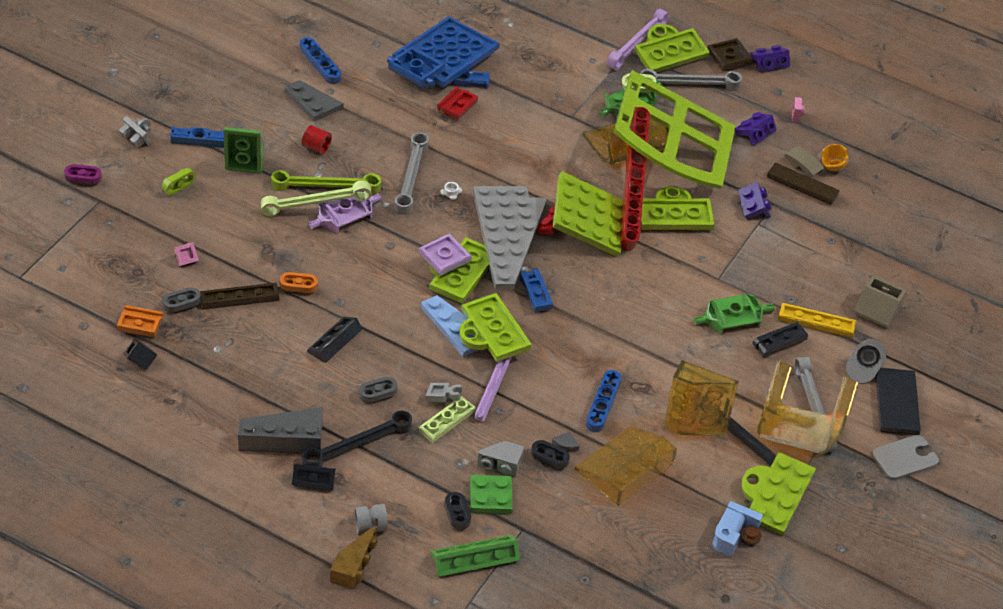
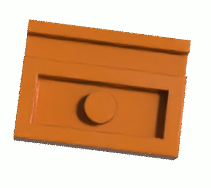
(139, 321)

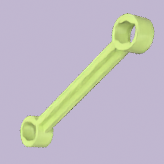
(315, 198)

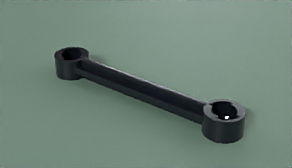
(359, 439)

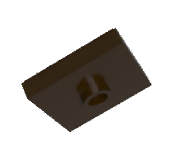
(730, 54)

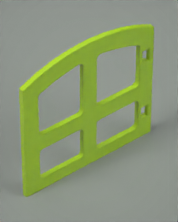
(676, 128)

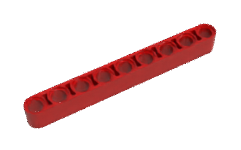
(634, 183)

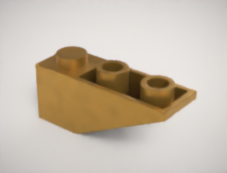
(351, 560)

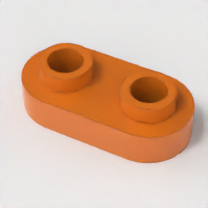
(298, 282)

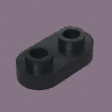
(550, 455)
(459, 512)

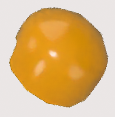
(834, 157)

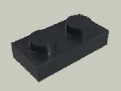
(313, 476)

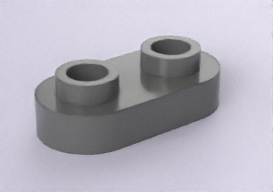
(181, 299)
(375, 389)

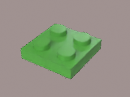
(491, 494)

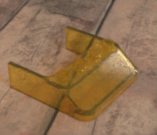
(802, 427)

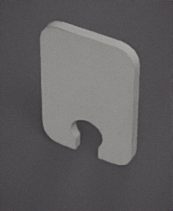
(900, 458)

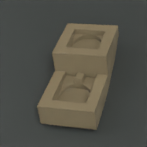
(805, 160)

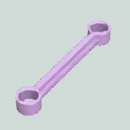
(616, 59)

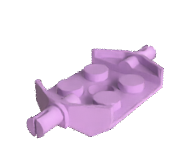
(333, 216)

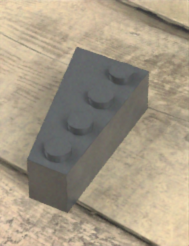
(282, 431)

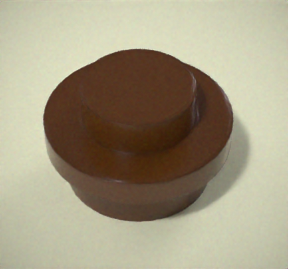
(751, 535)

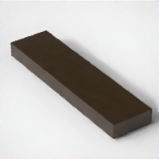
(803, 183)
(239, 295)

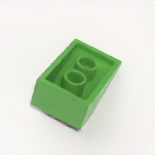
(243, 150)

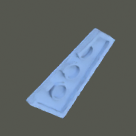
(448, 321)

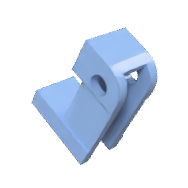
(730, 525)

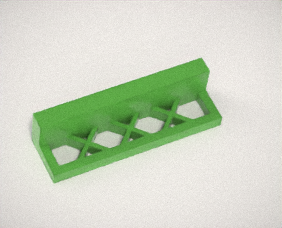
(475, 555)

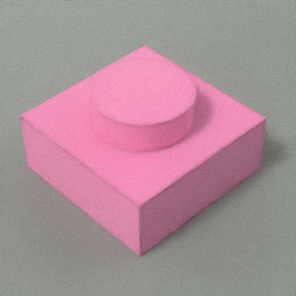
(797, 110)
(186, 253)

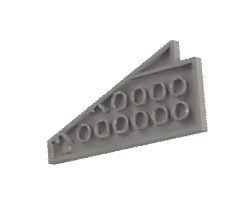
(508, 227)

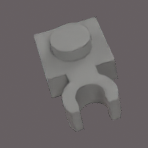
(441, 391)

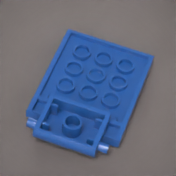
(441, 54)

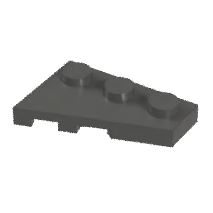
(312, 101)

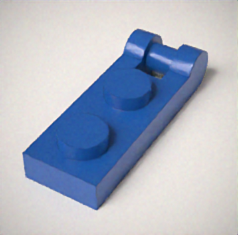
(536, 290)

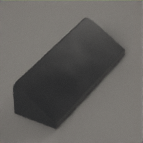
(335, 338)

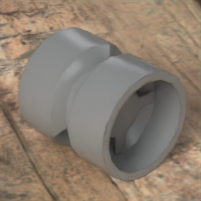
(363, 518)

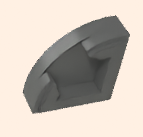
(566, 441)

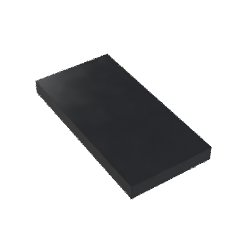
(897, 401)

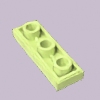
(446, 419)

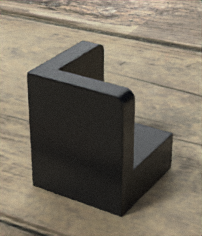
(140, 354)

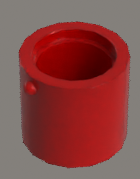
(316, 139)

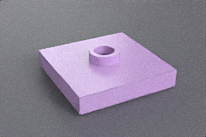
(445, 254)

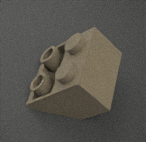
(880, 301)

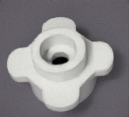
(451, 190)

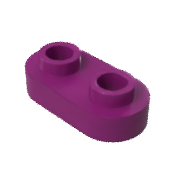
(83, 174)

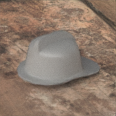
(866, 361)

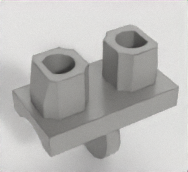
(138, 129)

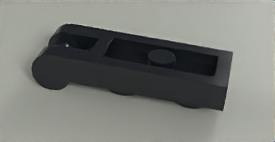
(780, 339)

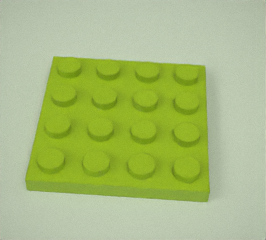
(588, 214)

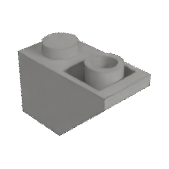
(502, 458)

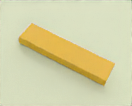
(817, 320)

